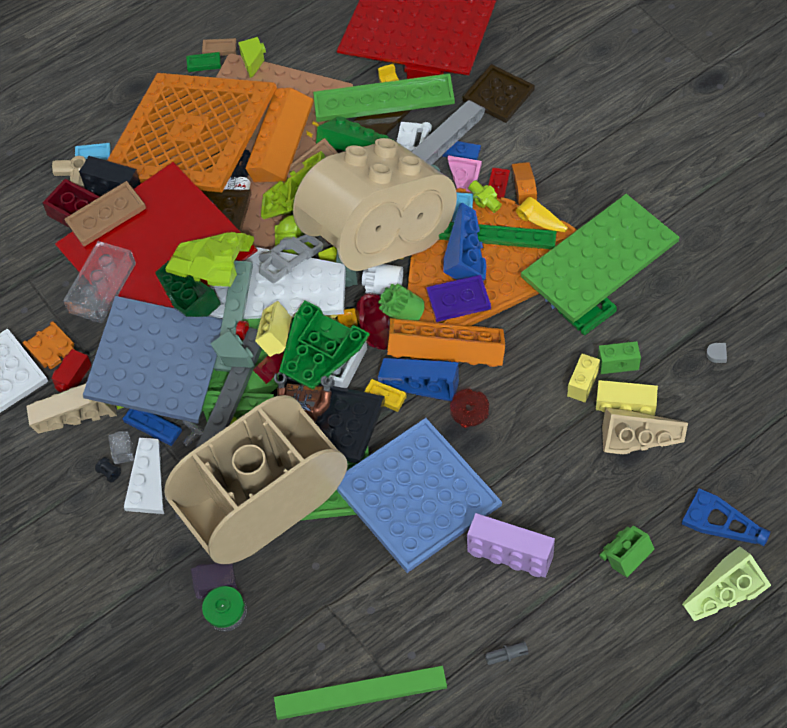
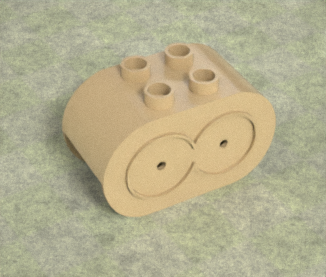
(375, 203)
(255, 479)

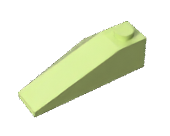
(730, 582)

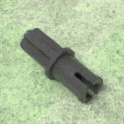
(506, 653)

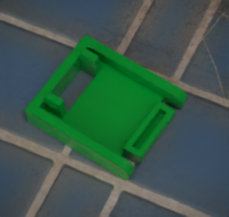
(593, 317)

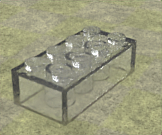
(99, 281)

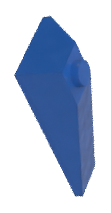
(463, 252)

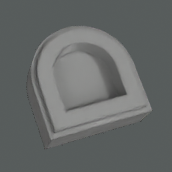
(717, 353)

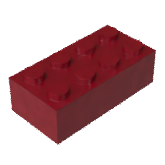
(67, 200)

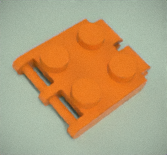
(49, 346)

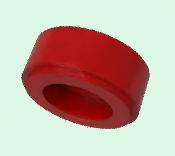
(241, 329)

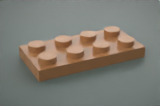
(105, 213)

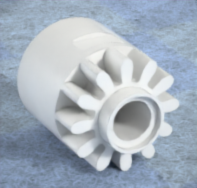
(380, 277)

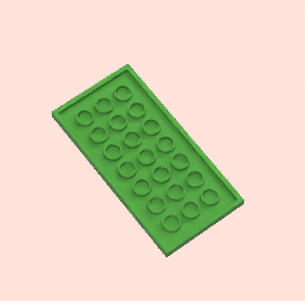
(599, 257)

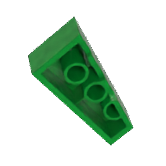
(344, 133)

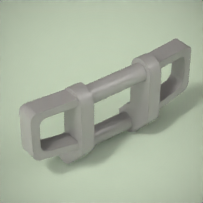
(285, 267)

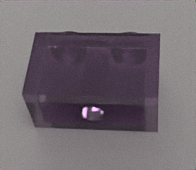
(212, 576)

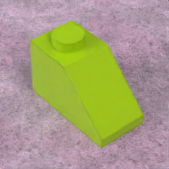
(252, 54)

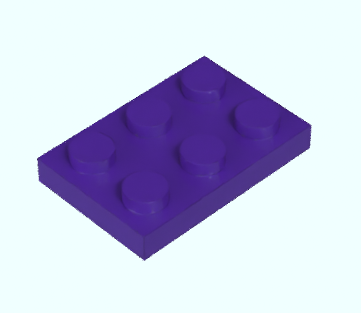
(458, 298)

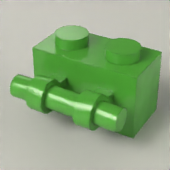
(628, 550)

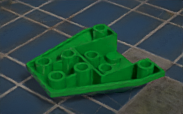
(318, 346)

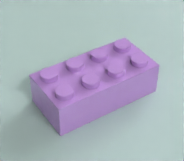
(510, 545)

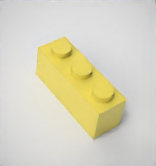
(273, 329)
(627, 397)

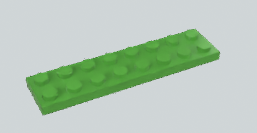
(384, 97)

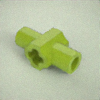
(484, 196)

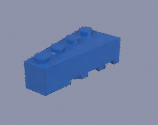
(421, 377)

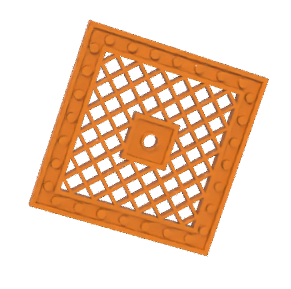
(191, 129)

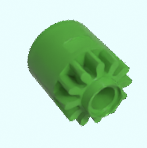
(401, 303)

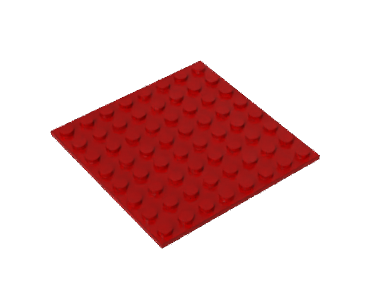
(419, 32)
(173, 215)

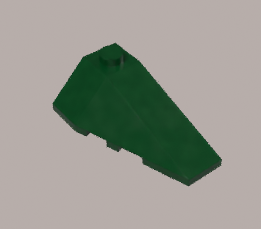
(188, 295)

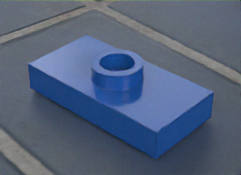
(464, 150)

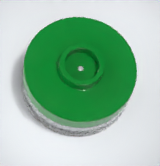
(224, 608)

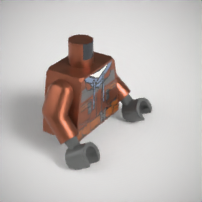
(313, 401)

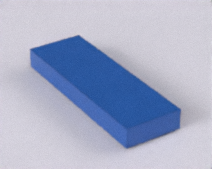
(153, 425)

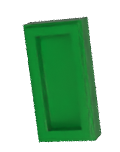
(203, 62)

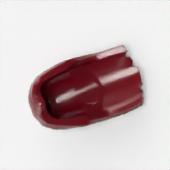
(373, 320)

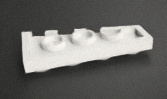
(145, 482)

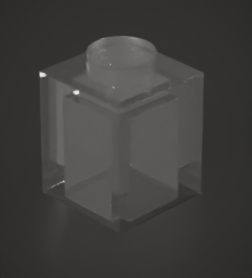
(121, 447)

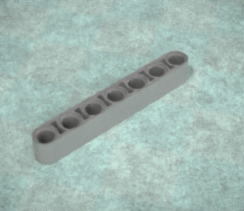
(449, 132)

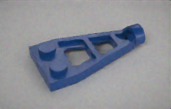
(700, 510)

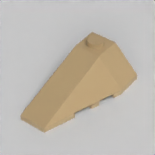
(634, 431)

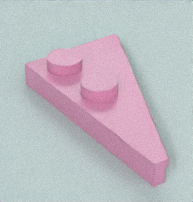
(464, 171)

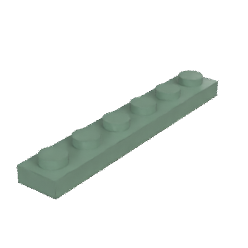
(235, 304)

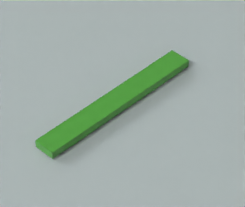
(360, 692)

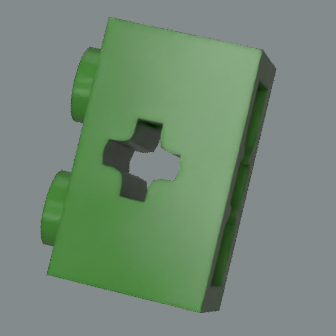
(619, 357)

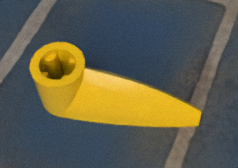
(539, 215)

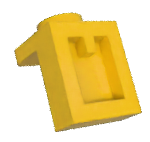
(387, 73)

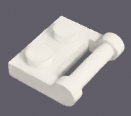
(408, 133)

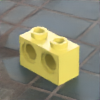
(583, 378)

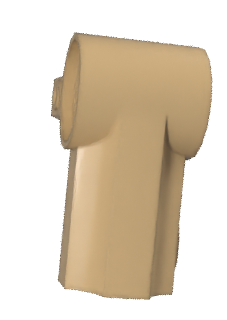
(68, 168)

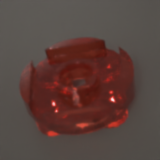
(465, 417)

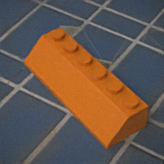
(279, 136)
(446, 342)

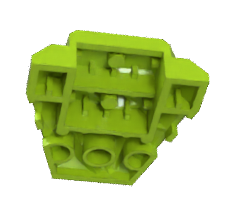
(280, 198)
(210, 258)

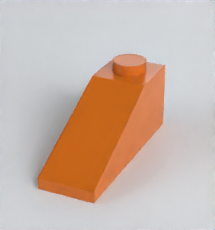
(524, 182)

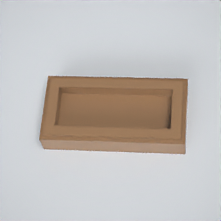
(224, 46)

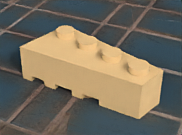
(66, 408)

